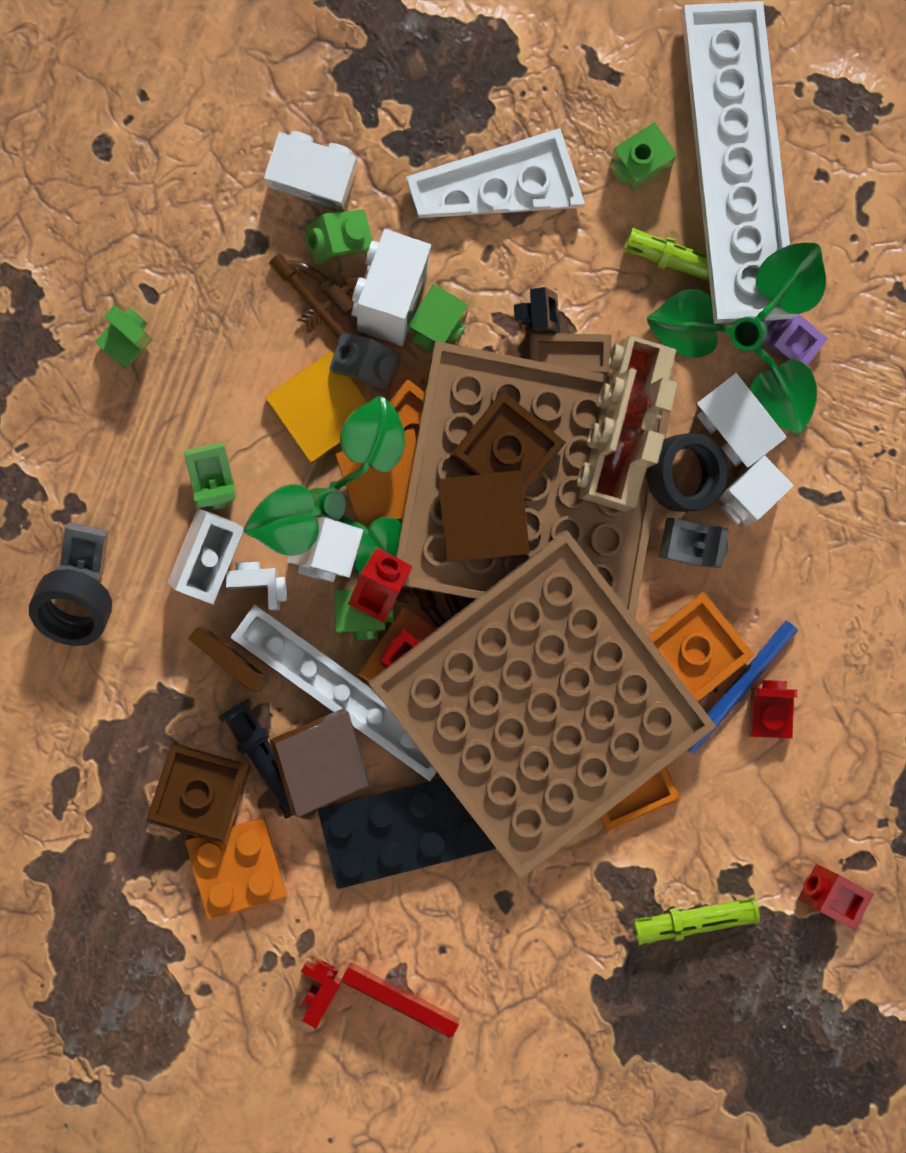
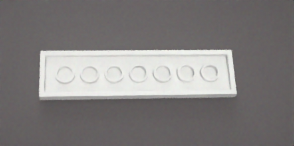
(735, 152)

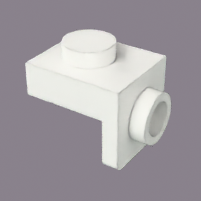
(251, 576)

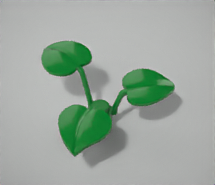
(794, 280)
(287, 515)

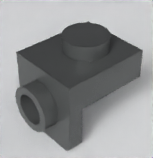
(365, 361)
(694, 543)
(84, 549)

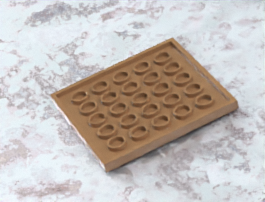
(565, 399)
(542, 704)

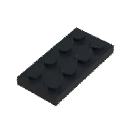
(399, 832)

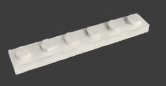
(328, 684)

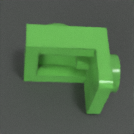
(338, 235)
(124, 336)
(210, 476)

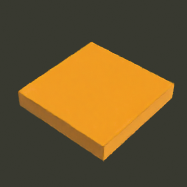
(316, 406)

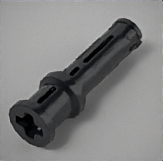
(254, 741)

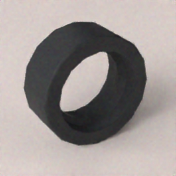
(713, 473)
(81, 590)

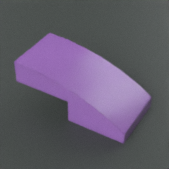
(794, 339)

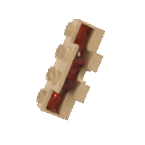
(624, 436)

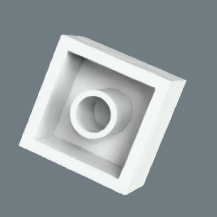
(391, 286)

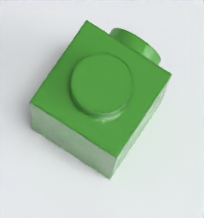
(642, 157)
(438, 319)
(352, 620)

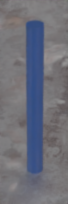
(748, 678)

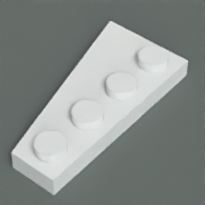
(507, 179)

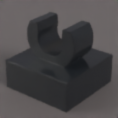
(541, 312)

